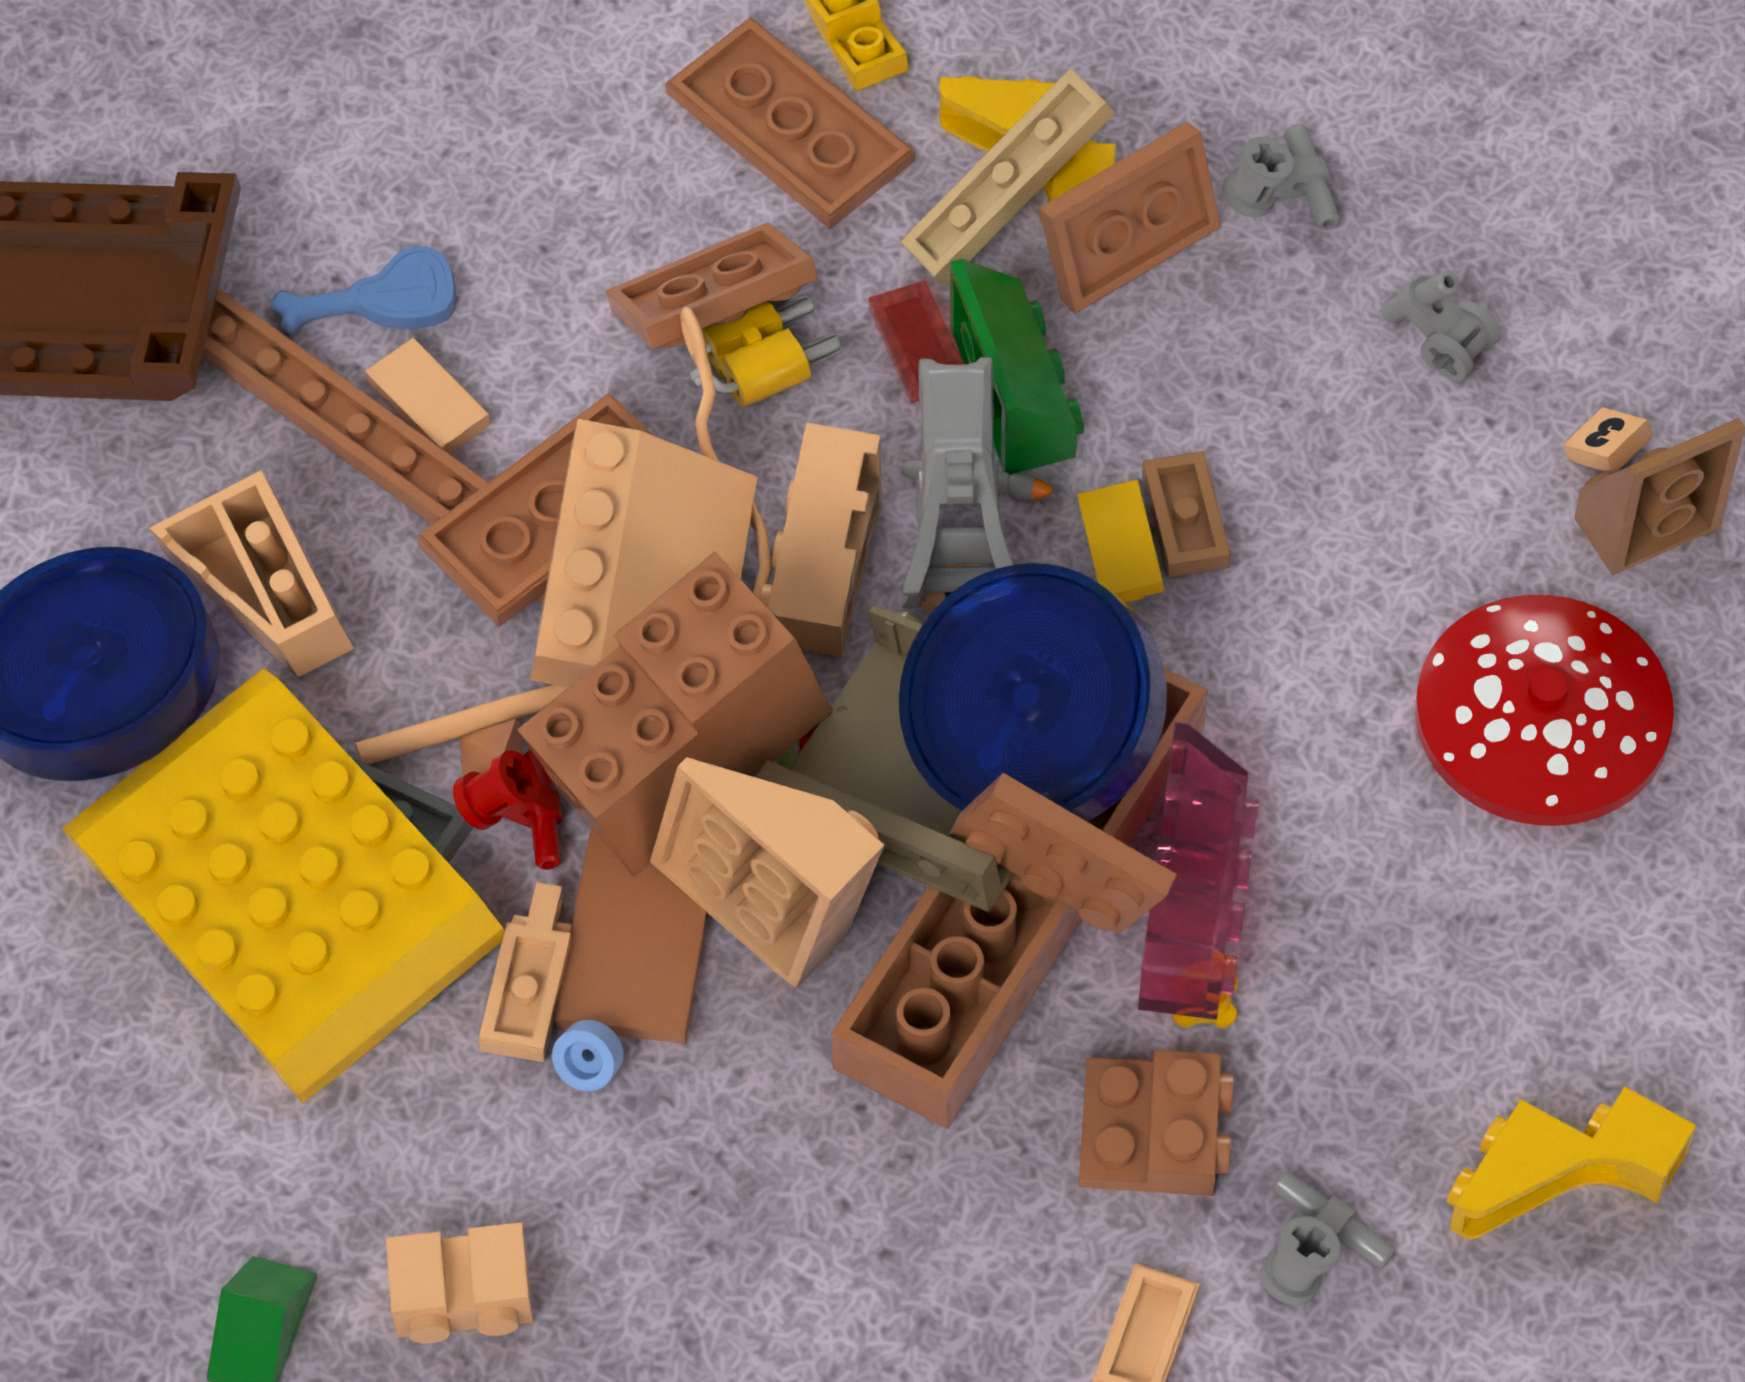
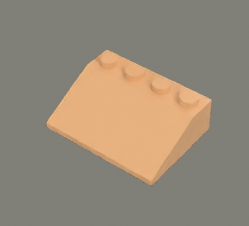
(625, 533)
(767, 862)

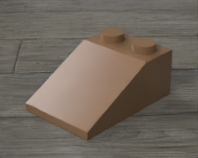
(1660, 499)

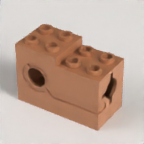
(691, 678)

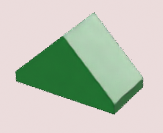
(258, 1321)

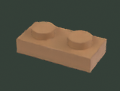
(1186, 514)

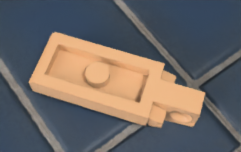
(527, 980)

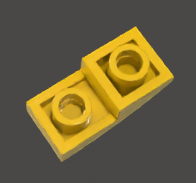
(859, 40)
(1121, 541)

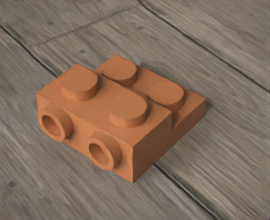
(1155, 1123)

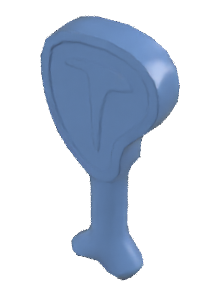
(407, 294)

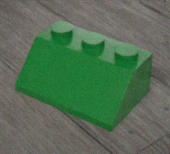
(1030, 412)

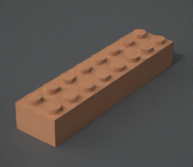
(966, 974)

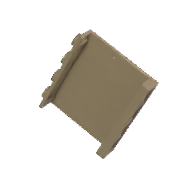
(866, 768)

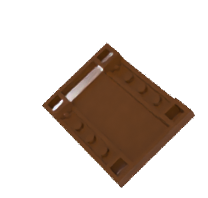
(110, 285)

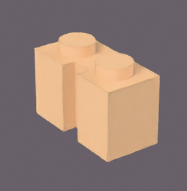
(459, 1282)

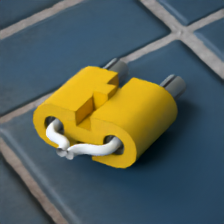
(761, 355)

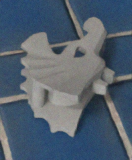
(955, 472)

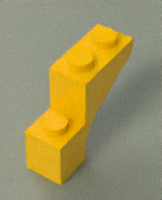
(988, 108)
(1541, 1157)

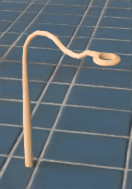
(531, 702)

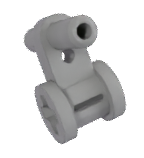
(1275, 172)
(1444, 323)
(1312, 1242)

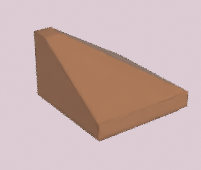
(484, 745)

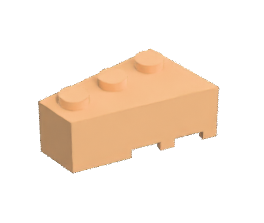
(826, 536)
(257, 571)

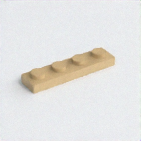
(1008, 175)

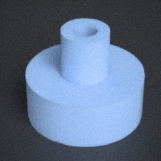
(587, 1055)

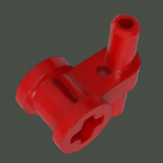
(518, 791)

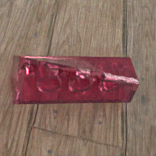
(1200, 842)

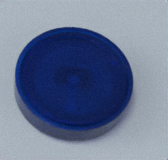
(101, 662)
(1034, 682)

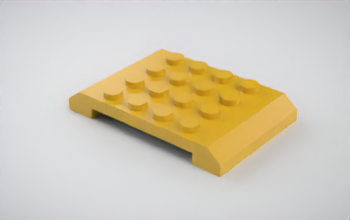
(286, 883)

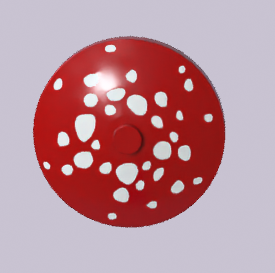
(1544, 710)

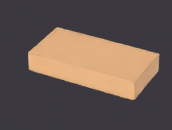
(427, 396)
(1147, 1327)

